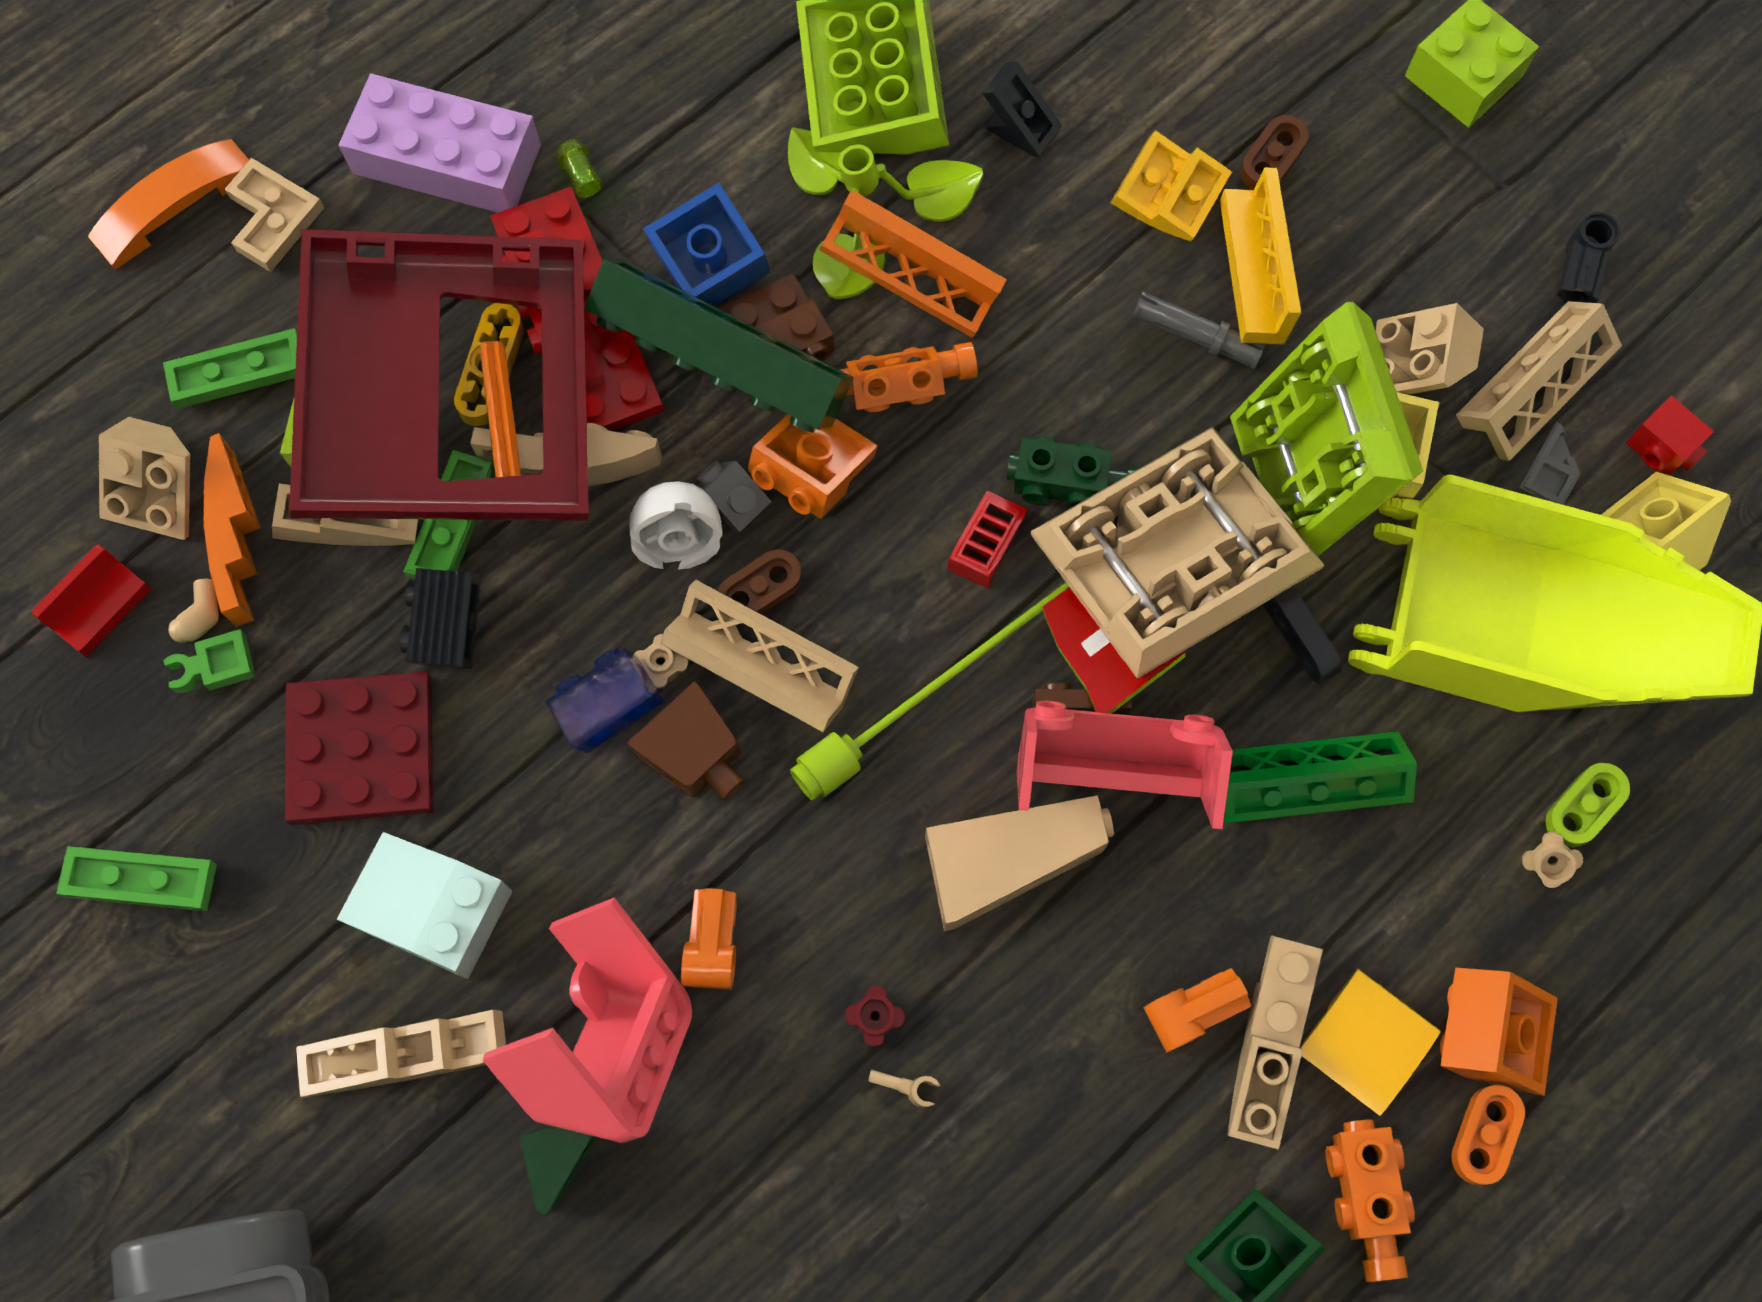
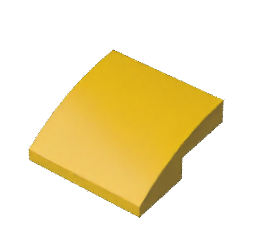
(1171, 187)
(1369, 1041)

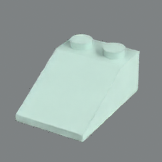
(426, 904)

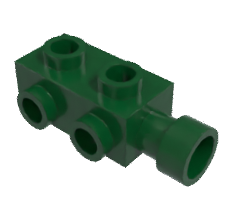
(1062, 474)

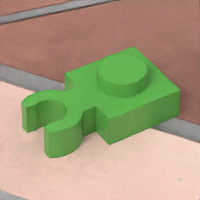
(218, 663)

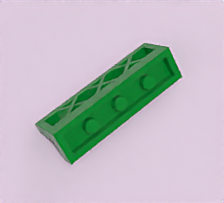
(1318, 782)

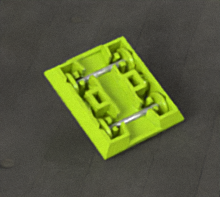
(1329, 430)

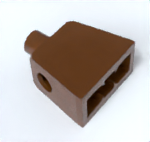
(690, 746)

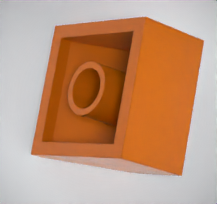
(1499, 1030)

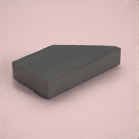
(1552, 470)

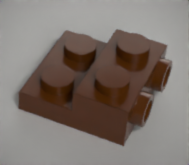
(787, 315)

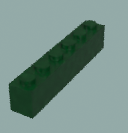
(718, 344)

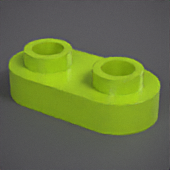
(1587, 808)

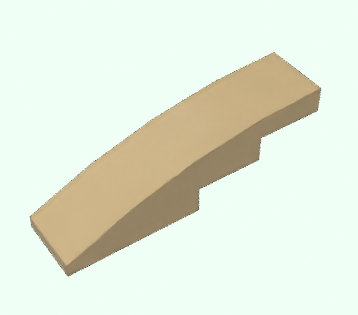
(398, 1053)

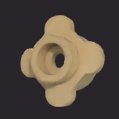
(664, 673)
(1556, 873)

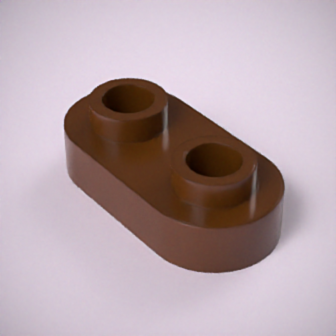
(1272, 154)
(755, 582)

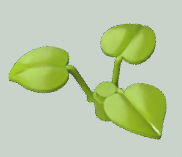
(938, 189)

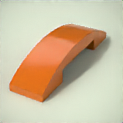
(162, 196)

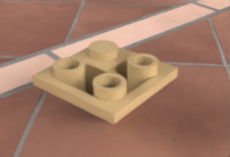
(1430, 347)
(144, 478)

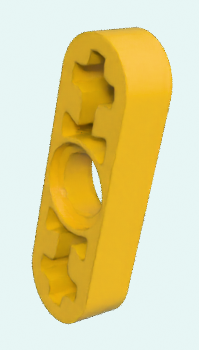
(510, 336)

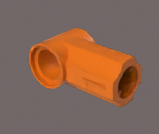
(710, 953)
(1188, 1013)

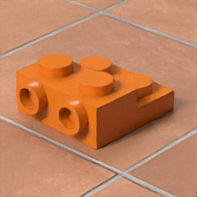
(809, 465)

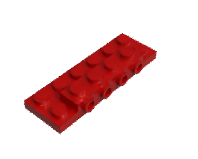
(616, 374)

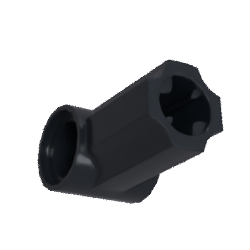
(1588, 260)

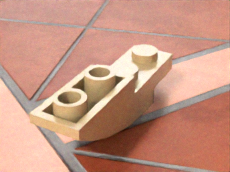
(609, 453)
(1273, 1042)

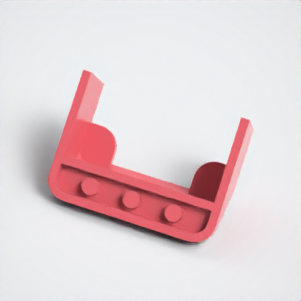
(1125, 754)
(628, 1043)

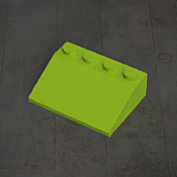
(872, 75)

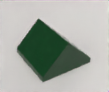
(551, 1162)
(1253, 1253)

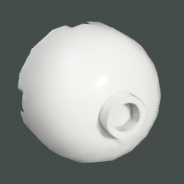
(675, 525)

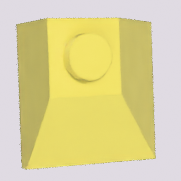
(1675, 515)

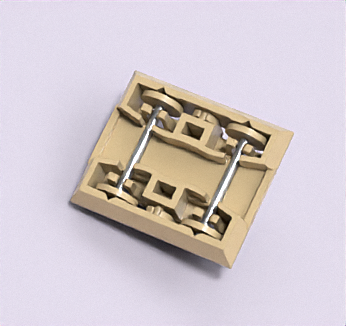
(1176, 554)

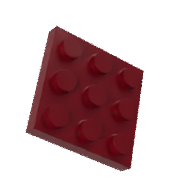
(358, 748)

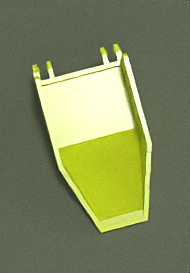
(1553, 608)

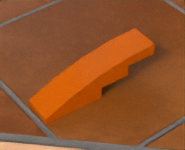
(226, 520)

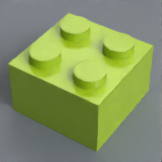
(1471, 61)

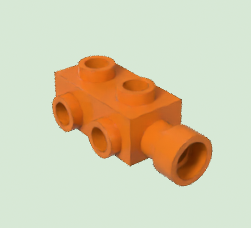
(912, 382)
(1362, 1186)

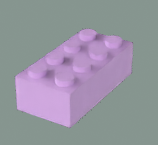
(440, 144)

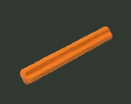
(500, 409)

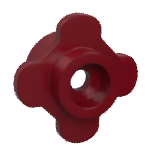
(889, 1018)

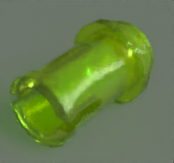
(574, 159)

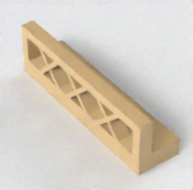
(1539, 365)
(758, 664)

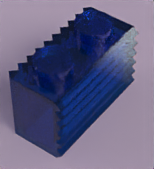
(603, 700)

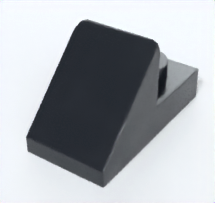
(1020, 111)

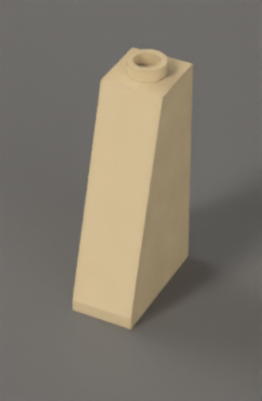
(1009, 853)

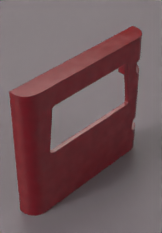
(372, 376)

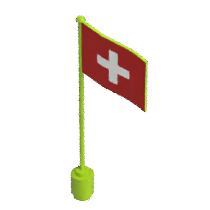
(1078, 640)

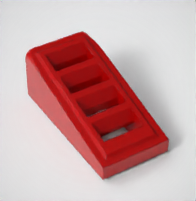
(972, 568)

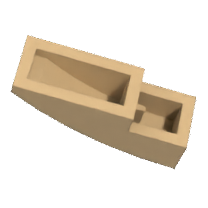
(339, 531)

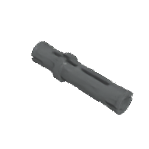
(1192, 327)

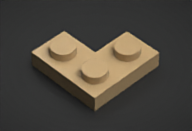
(279, 212)

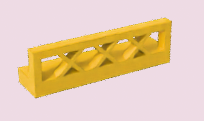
(1260, 261)

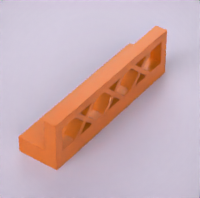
(918, 250)

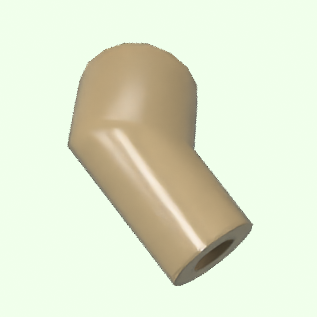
(198, 617)

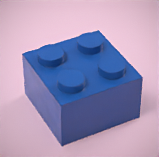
(708, 247)

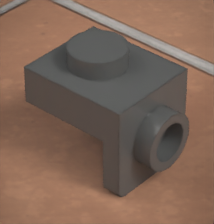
(733, 493)

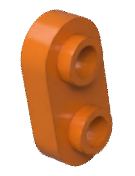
(1491, 1138)

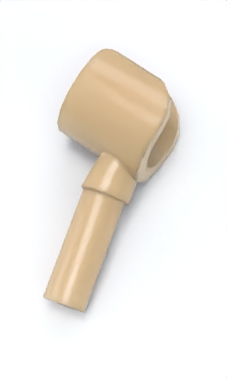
(904, 1085)

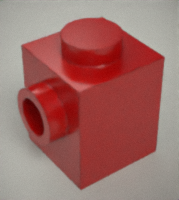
(1670, 438)

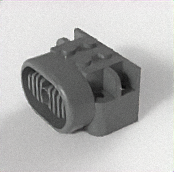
(222, 1261)

